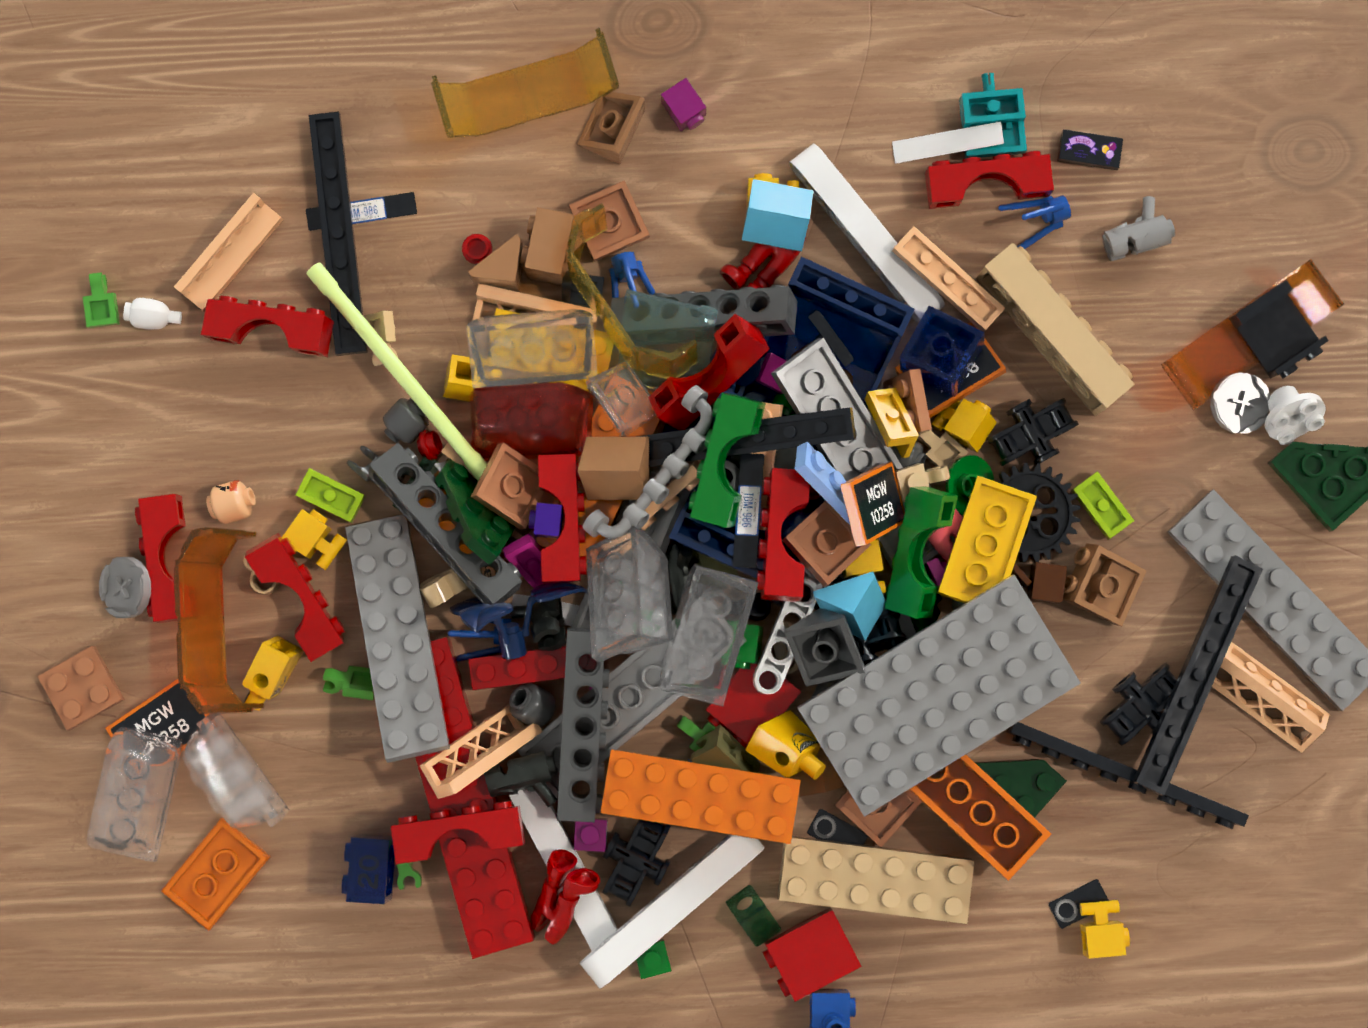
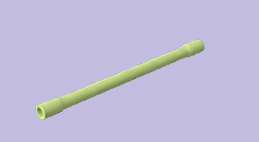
(330, 288)

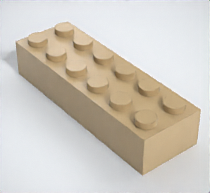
(1055, 329)
(876, 879)

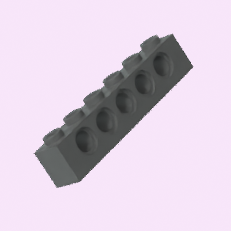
(774, 320)
(402, 461)
(570, 804)

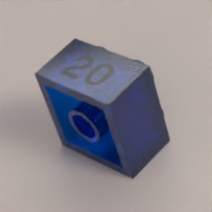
(942, 350)
(370, 869)

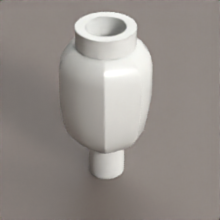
(150, 314)

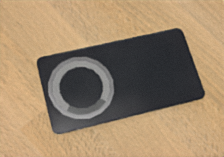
(831, 828)
(1067, 908)

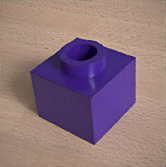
(546, 520)

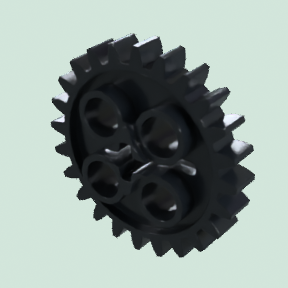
(1034, 539)

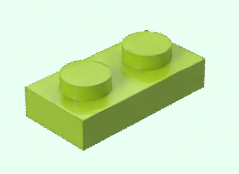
(330, 495)
(1102, 505)

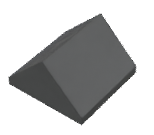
(824, 647)

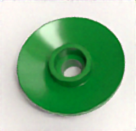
(963, 476)

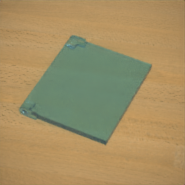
(667, 326)

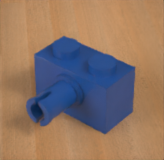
(831, 1008)

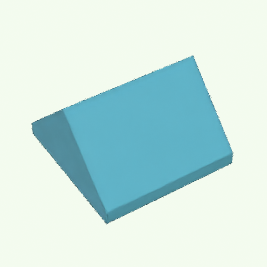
(777, 215)
(857, 599)

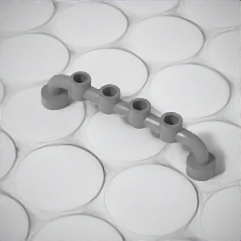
(655, 488)

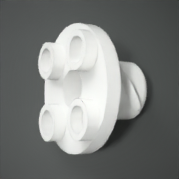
(1293, 414)

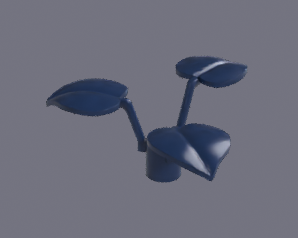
(510, 635)

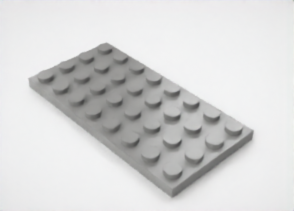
(939, 695)

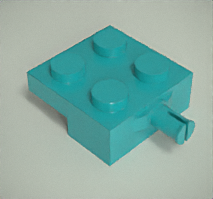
(991, 107)

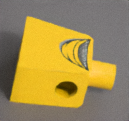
(276, 662)
(787, 746)

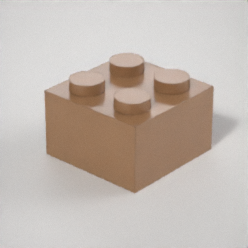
(546, 254)

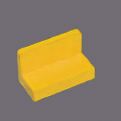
(892, 420)

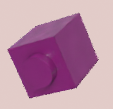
(684, 105)
(591, 835)

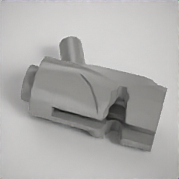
(1143, 235)

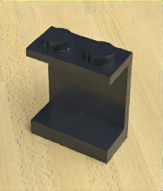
(1277, 332)

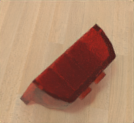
(531, 419)

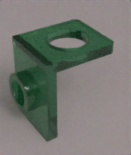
(756, 919)

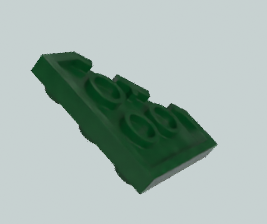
(1325, 478)
(483, 529)
(1028, 782)

